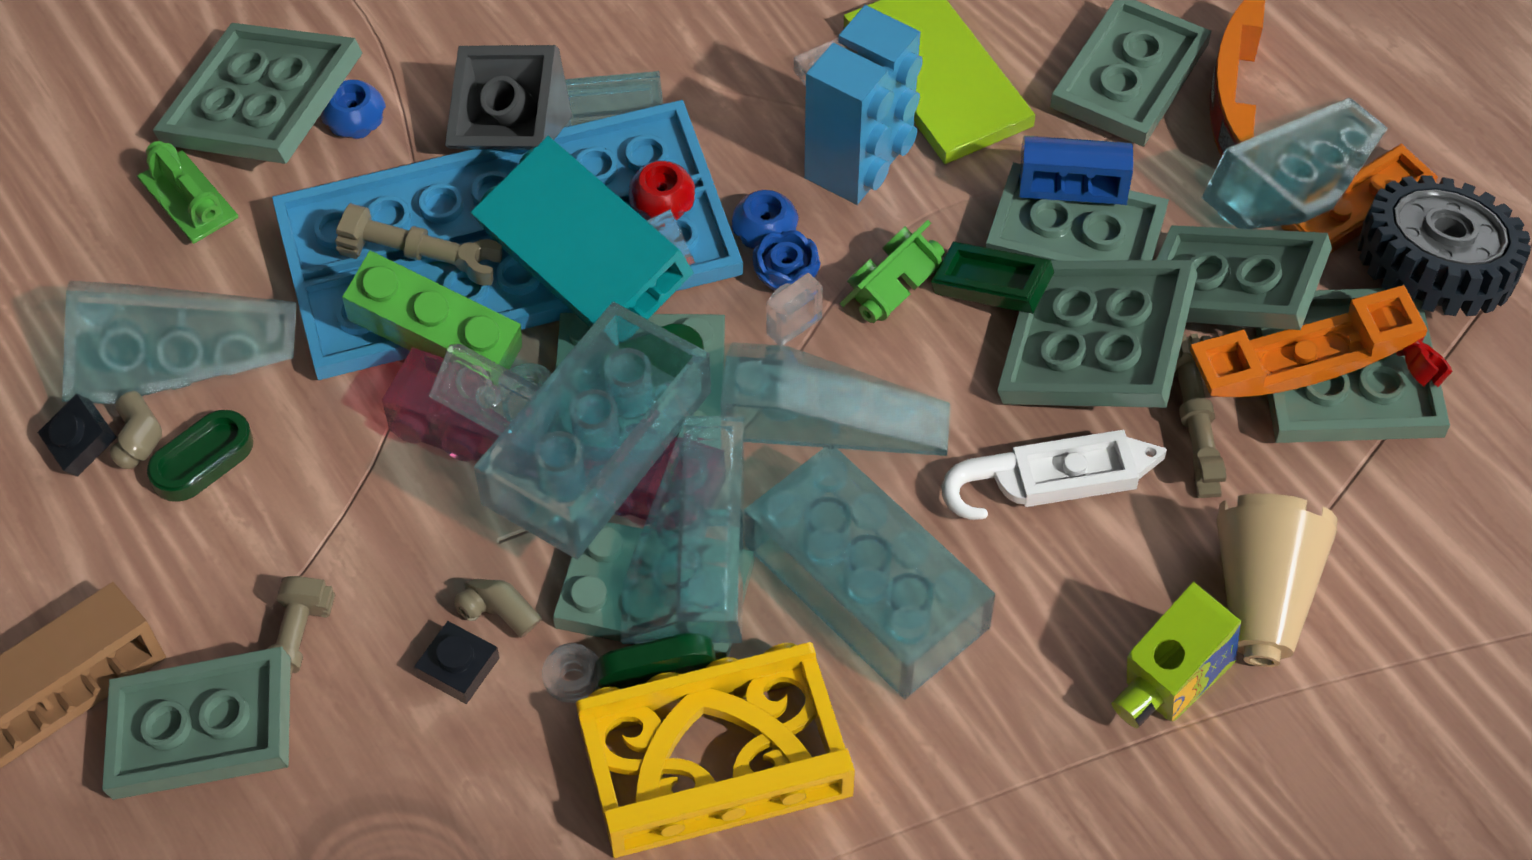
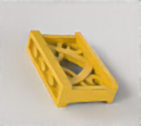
(717, 691)

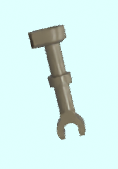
(358, 227)
(1197, 415)
(301, 598)

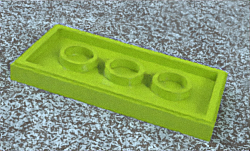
(961, 88)

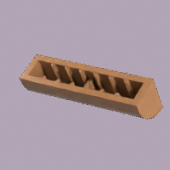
(69, 667)

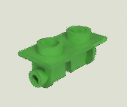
(184, 192)
(878, 286)

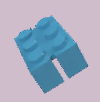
(861, 105)

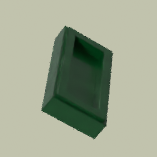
(993, 277)

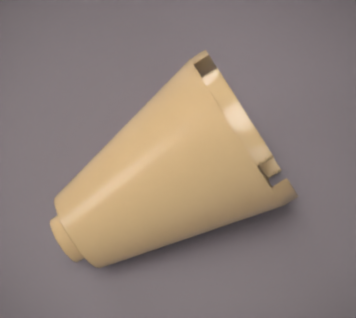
(1272, 570)

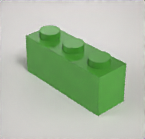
(426, 314)

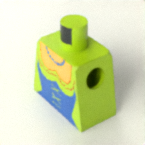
(1179, 658)

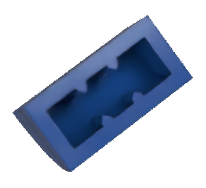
(1075, 170)

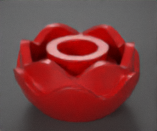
(666, 176)

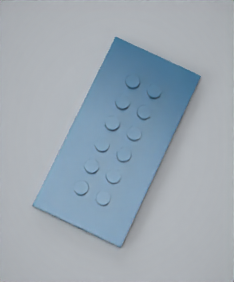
(440, 198)

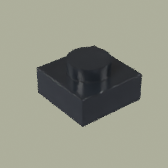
(76, 435)
(457, 662)

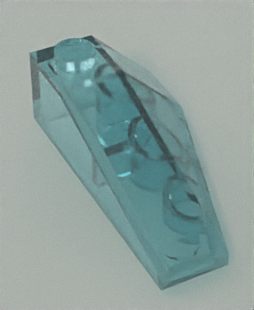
(1294, 168)
(165, 338)
(817, 402)
(691, 546)

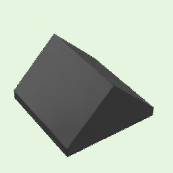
(507, 97)

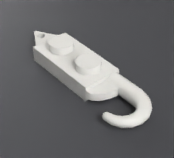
(1056, 470)

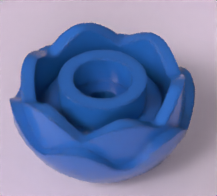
(354, 109)
(759, 205)
(781, 248)

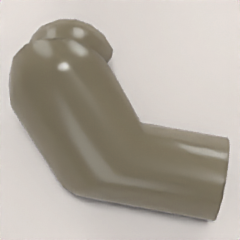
(138, 435)
(497, 598)

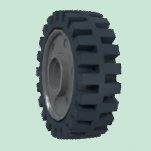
(1444, 245)

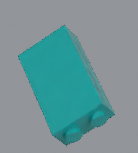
(580, 237)

